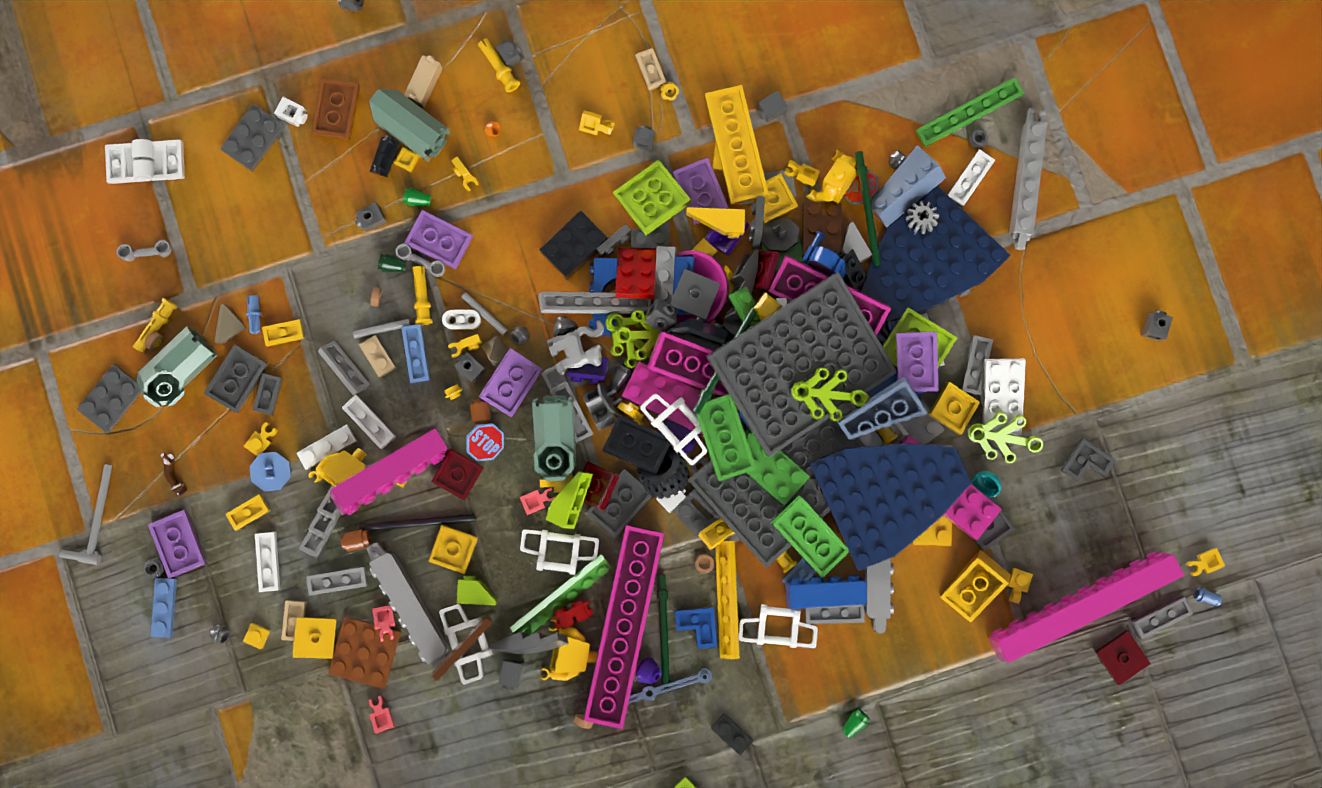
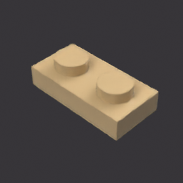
(650, 69)
(377, 356)
(292, 610)

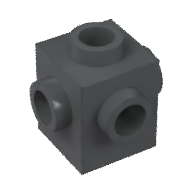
(661, 315)

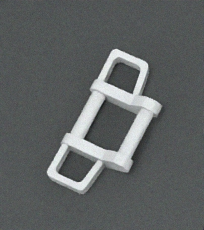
(668, 434)
(545, 535)
(450, 631)
(792, 641)

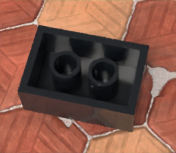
(573, 245)

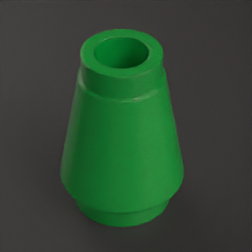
(414, 197)
(855, 723)

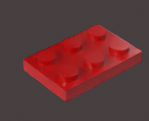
(636, 273)

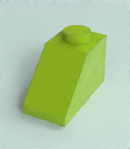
(474, 592)

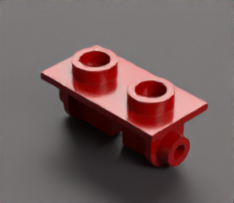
(564, 616)

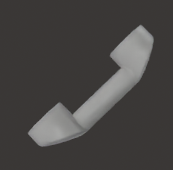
(127, 253)
(405, 253)

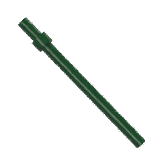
(861, 171)
(705, 395)
(662, 594)

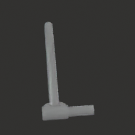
(90, 555)

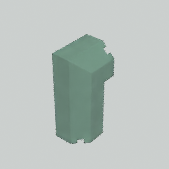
(408, 123)
(174, 367)
(554, 437)

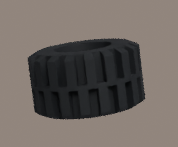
(669, 482)

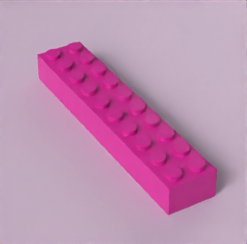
(1085, 606)
(624, 627)

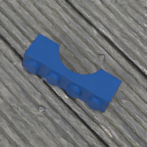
(604, 274)

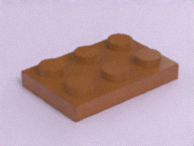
(335, 109)

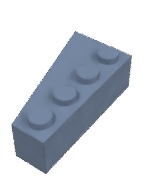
(907, 186)
(882, 410)

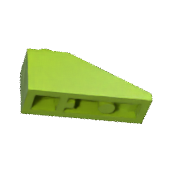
(568, 503)

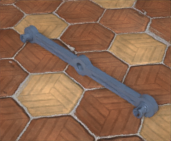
(703, 676)

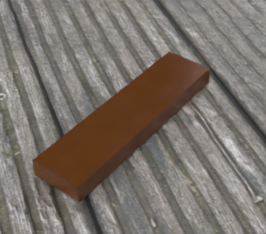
(461, 648)

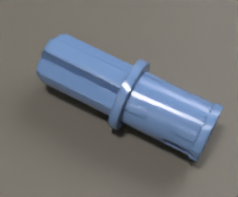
(253, 314)

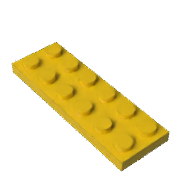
(736, 144)

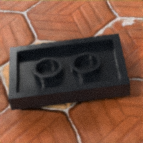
(637, 444)

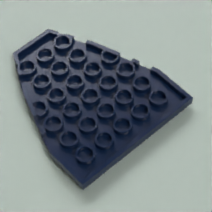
(932, 266)
(889, 494)

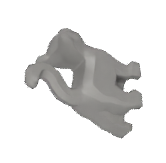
(573, 348)

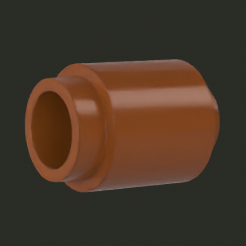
(480, 412)
(355, 540)

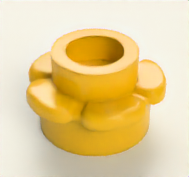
(674, 91)
(453, 392)

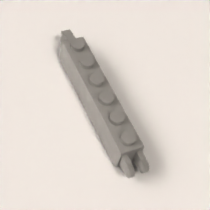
(1028, 179)
(878, 594)
(408, 605)

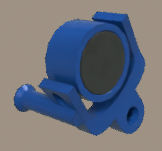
(824, 259)

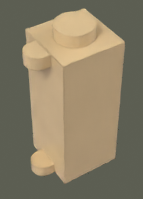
(423, 80)

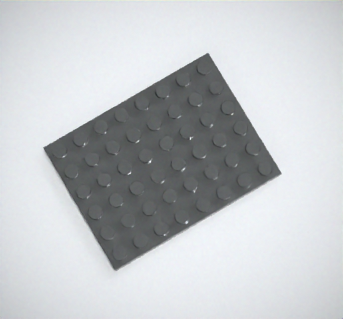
(787, 347)
(751, 509)

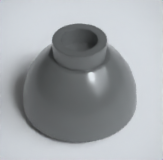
(351, 5)
(563, 326)

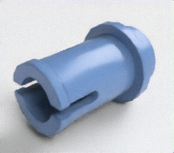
(1203, 595)

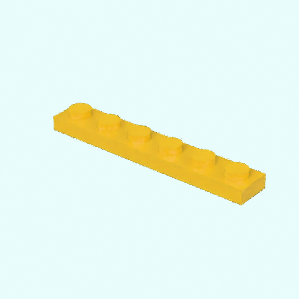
(727, 600)

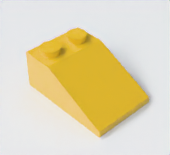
(976, 586)

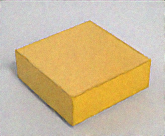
(406, 160)

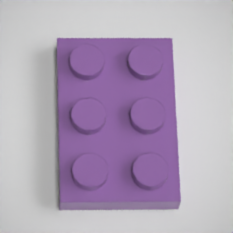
(701, 186)
(438, 239)
(918, 360)
(510, 382)
(177, 544)

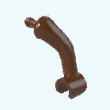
(178, 488)

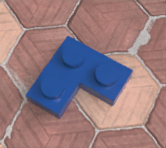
(701, 620)

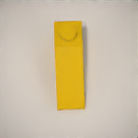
(725, 221)

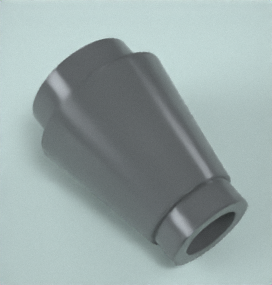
(620, 377)

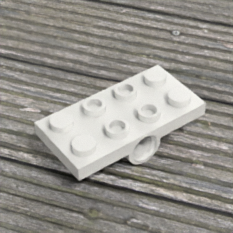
(144, 161)
(1003, 391)

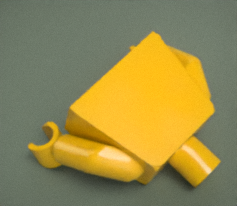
(837, 179)
(339, 467)
(571, 658)

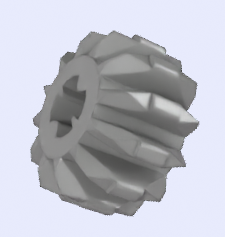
(916, 212)

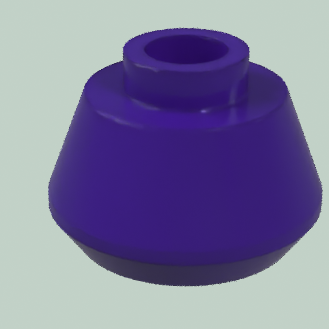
(648, 671)

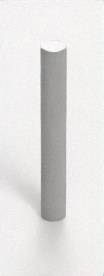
(484, 313)
(381, 328)

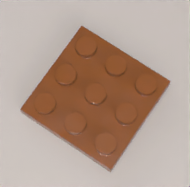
(362, 654)

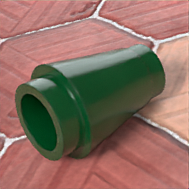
(391, 264)

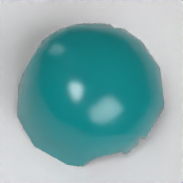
(987, 483)

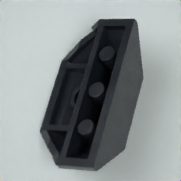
(701, 333)

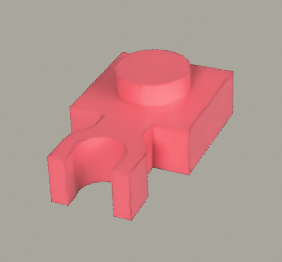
(534, 501)
(383, 620)
(382, 718)

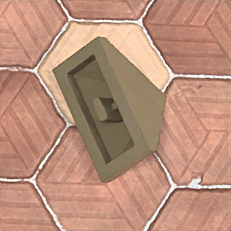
(228, 325)
(494, 350)

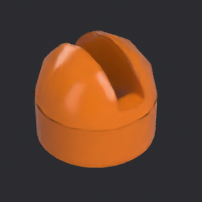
(496, 128)

